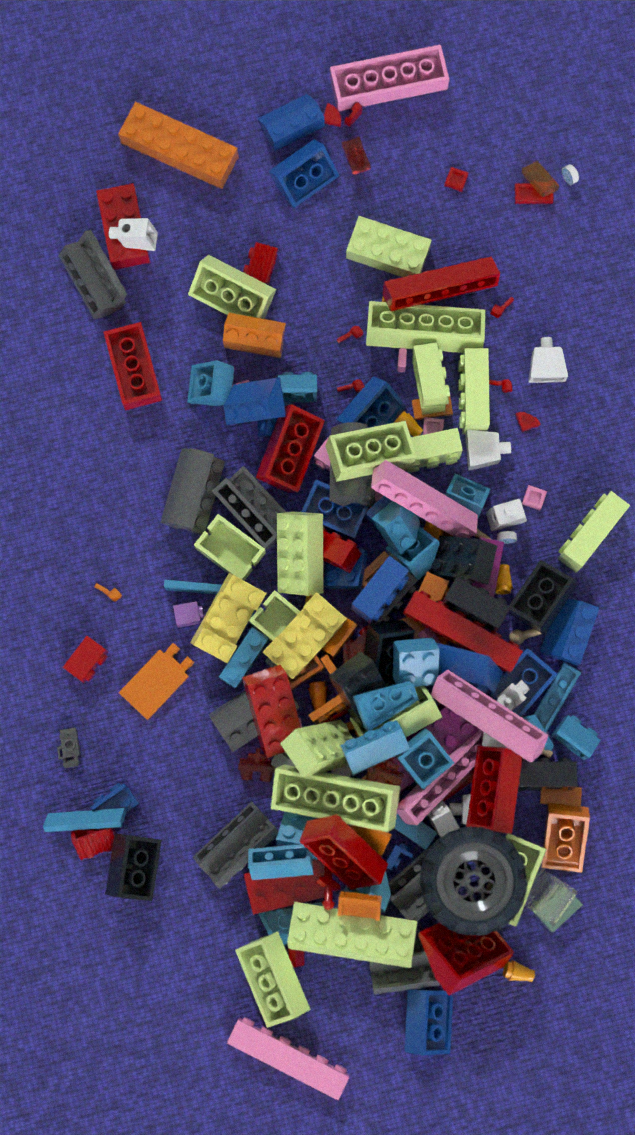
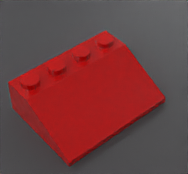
(461, 958)

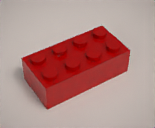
(114, 205)
(132, 366)
(290, 449)
(271, 708)
(494, 789)
(343, 852)
(284, 891)

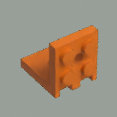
(331, 707)

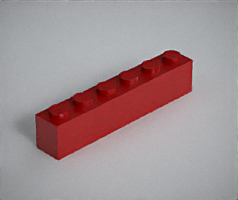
(441, 283)
(461, 631)

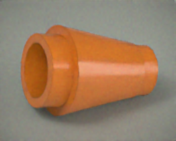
(317, 693)

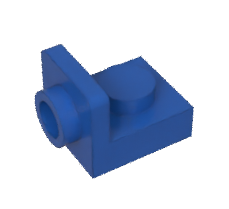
(394, 859)

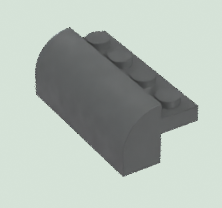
(93, 276)
(353, 489)
(191, 491)
(251, 505)
(236, 721)
(229, 847)
(406, 889)
(394, 978)

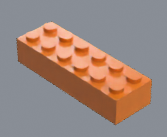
(178, 145)

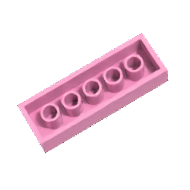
(389, 77)

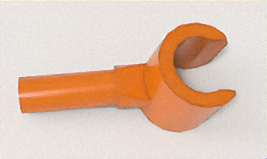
(114, 594)

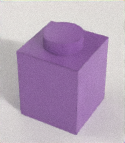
(188, 614)

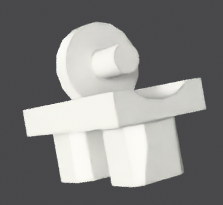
(513, 695)

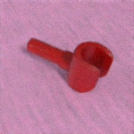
(497, 310)
(356, 331)
(506, 384)
(357, 385)

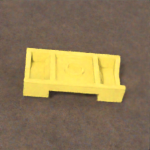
(227, 617)
(305, 635)

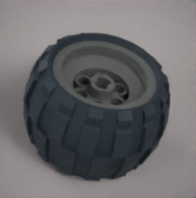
(441, 887)

